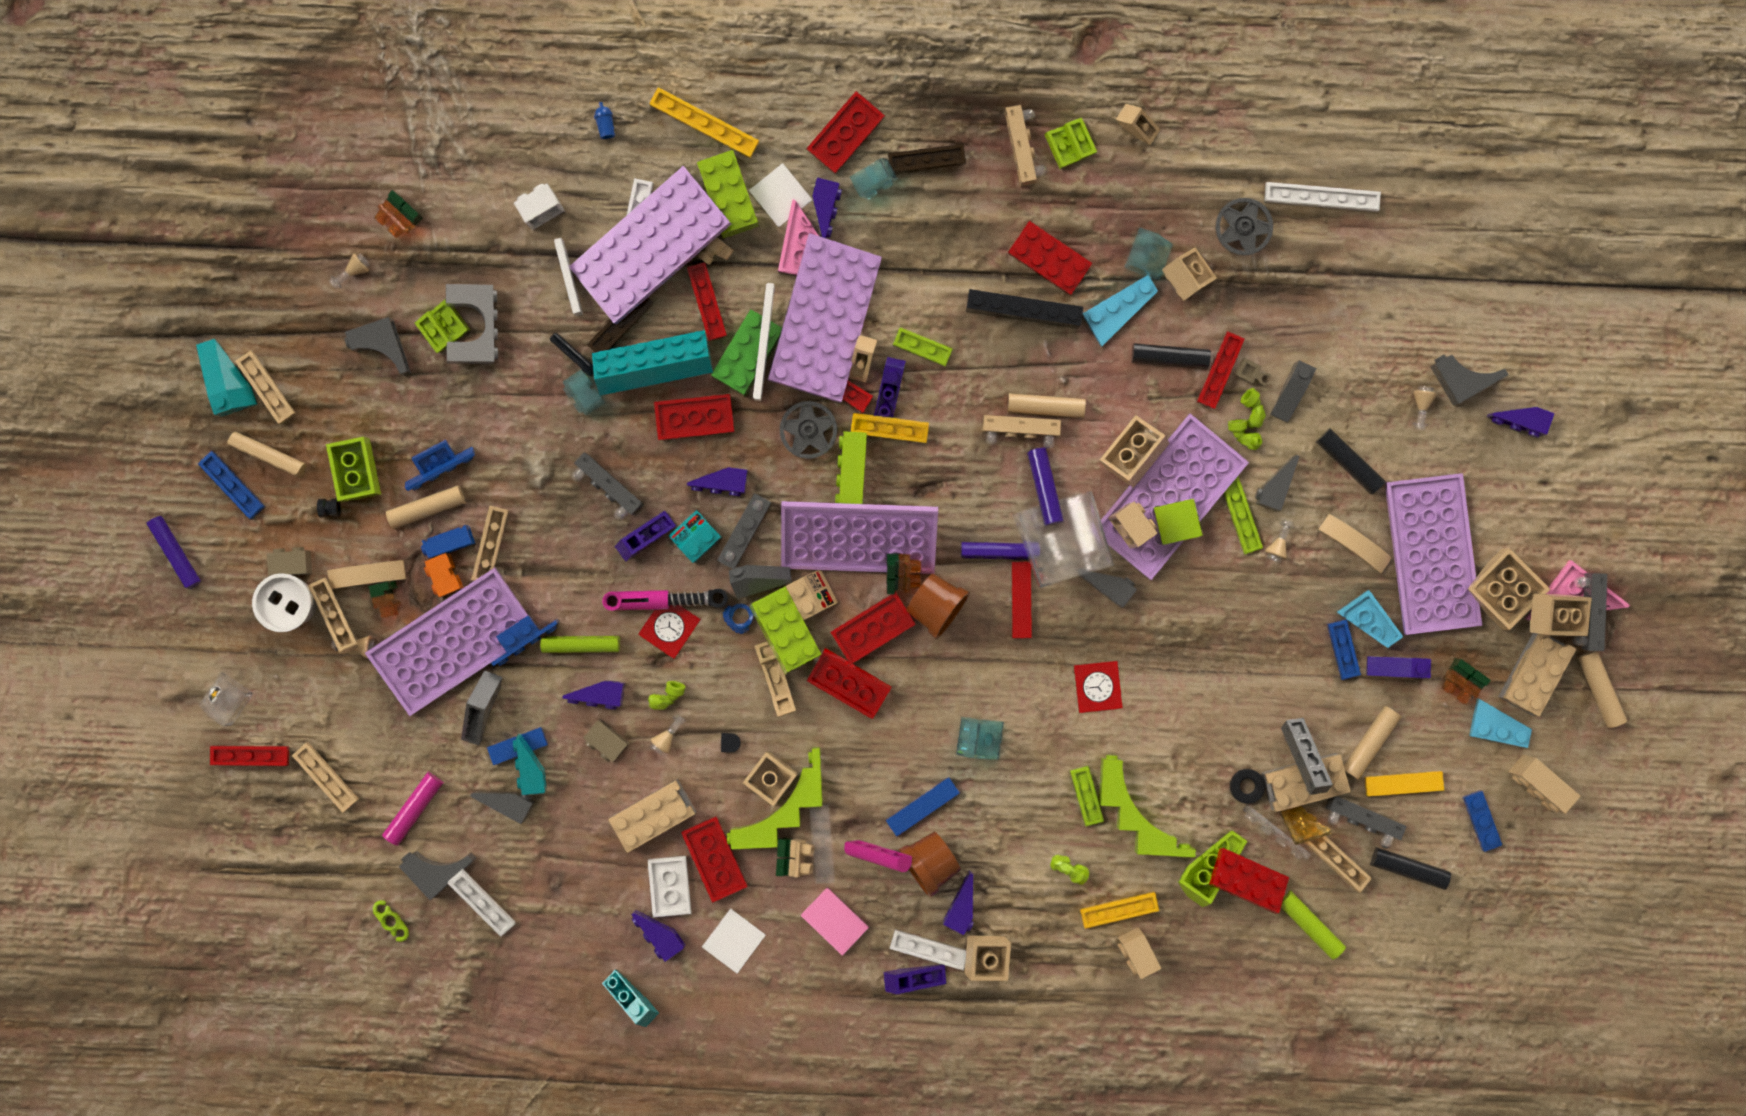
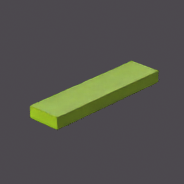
(1242, 517)

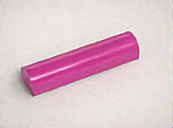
(412, 809)
(878, 855)

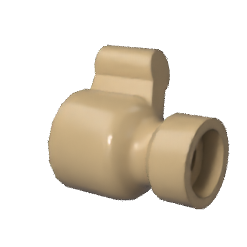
(714, 248)

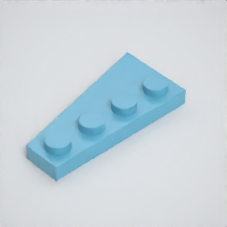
(1115, 311)

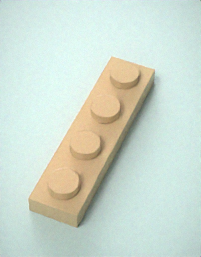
(265, 387)
(325, 777)

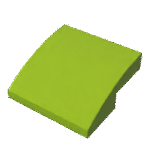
(1070, 143)
(442, 326)
(1178, 521)

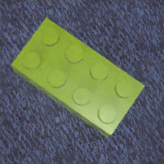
(728, 192)
(852, 467)
(785, 630)

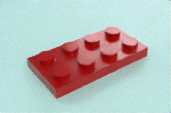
(845, 132)
(1049, 258)
(694, 417)
(872, 628)
(849, 683)
(714, 859)
(1249, 880)

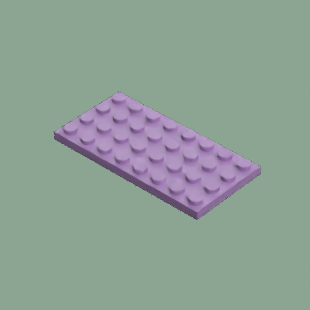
(649, 245)
(824, 318)
(1190, 467)
(856, 535)
(1432, 553)
(447, 642)

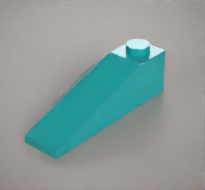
(223, 381)

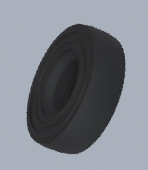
(1258, 791)

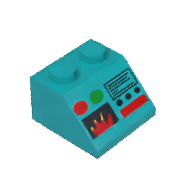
(695, 537)

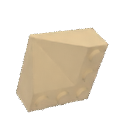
(1506, 588)

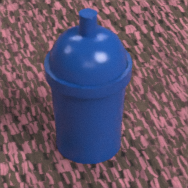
(604, 122)

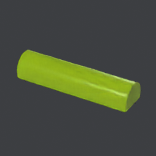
(580, 644)
(1312, 925)

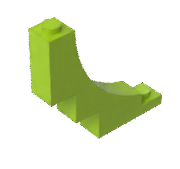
(765, 832)
(1148, 838)

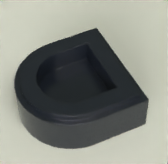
(730, 742)

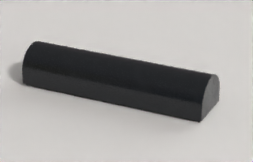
(1171, 356)
(1350, 461)
(1410, 868)

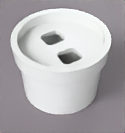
(275, 616)

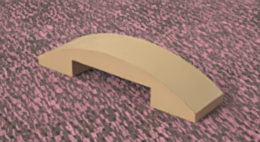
(1355, 542)
(366, 574)
(776, 680)

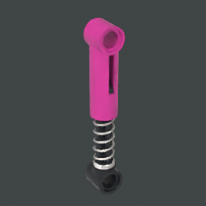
(662, 599)

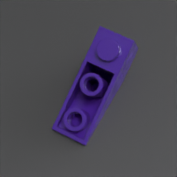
(824, 199)
(889, 387)
(1532, 420)
(727, 479)
(606, 692)
(663, 937)

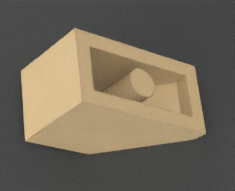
(1138, 123)
(862, 358)

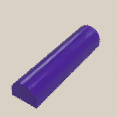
(1045, 486)
(992, 550)
(173, 552)

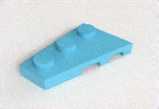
(1371, 618)
(1497, 726)

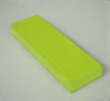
(922, 347)
(1086, 796)

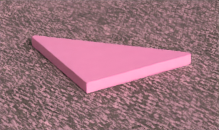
(795, 240)
(1564, 585)

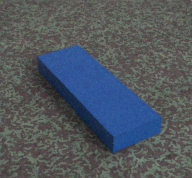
(1343, 649)
(504, 750)

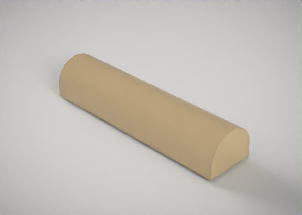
(1046, 405)
(267, 454)
(425, 507)
(490, 541)
(333, 616)
(1602, 689)
(1371, 742)
(1339, 862)

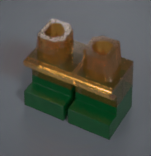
(400, 212)
(899, 573)
(383, 598)
(1465, 678)

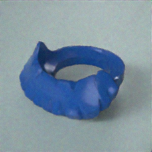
(738, 628)

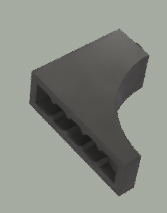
(379, 337)
(1461, 382)
(479, 707)
(429, 875)

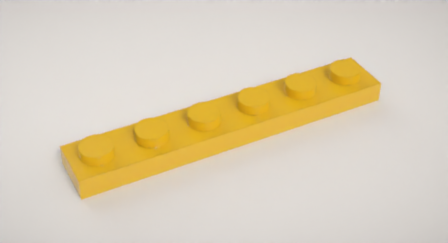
(704, 122)

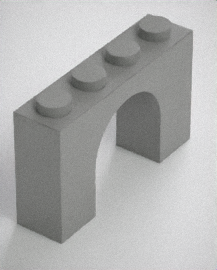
(481, 299)

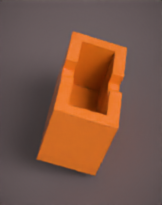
(442, 575)

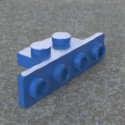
(436, 461)
(519, 635)

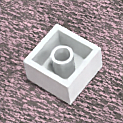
(538, 206)

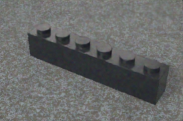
(1024, 309)

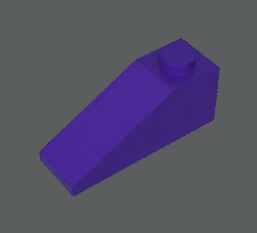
(644, 536)
(1399, 667)
(961, 910)
(914, 978)

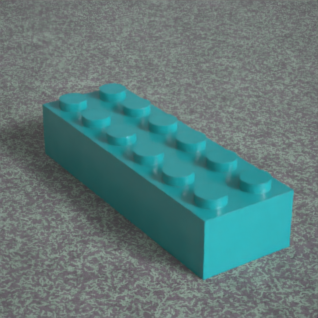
(652, 362)

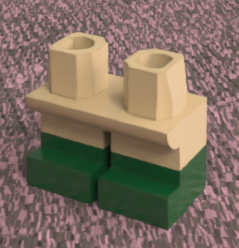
(792, 857)

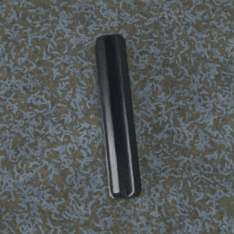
(575, 356)

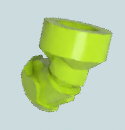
(1251, 399)
(1250, 440)
(660, 702)
(1078, 873)

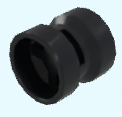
(328, 507)

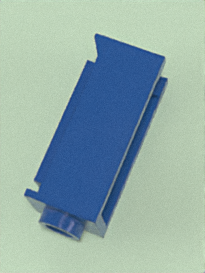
(448, 542)

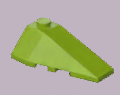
(1198, 874)

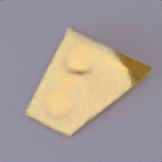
(1302, 825)

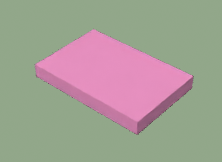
(834, 921)

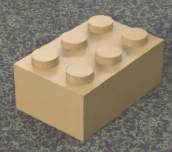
(1134, 451)
(1133, 524)
(1560, 614)
(1543, 784)

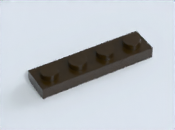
(927, 158)
(612, 333)

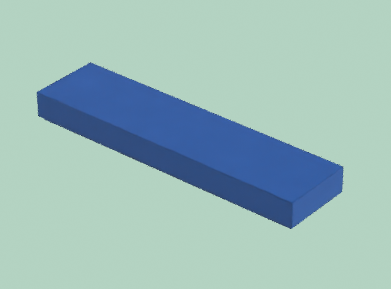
(231, 485)
(922, 806)

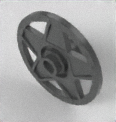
(1244, 226)
(808, 430)

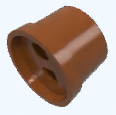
(937, 604)
(931, 863)

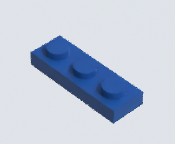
(1482, 820)

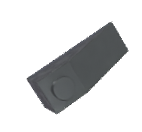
(1293, 390)
(1274, 490)
(756, 578)
(1113, 587)
(507, 803)

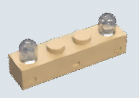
(1020, 145)
(1022, 426)

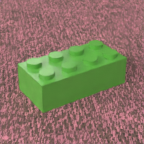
(739, 360)

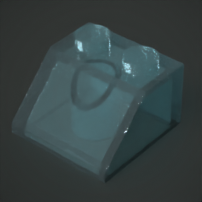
(1148, 254)
(979, 738)

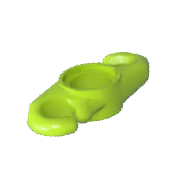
(382, 919)

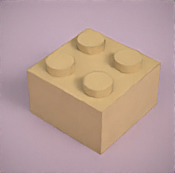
(770, 778)
(1140, 955)
(987, 958)

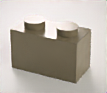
(292, 563)
(606, 741)

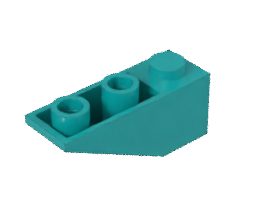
(532, 773)
(630, 999)

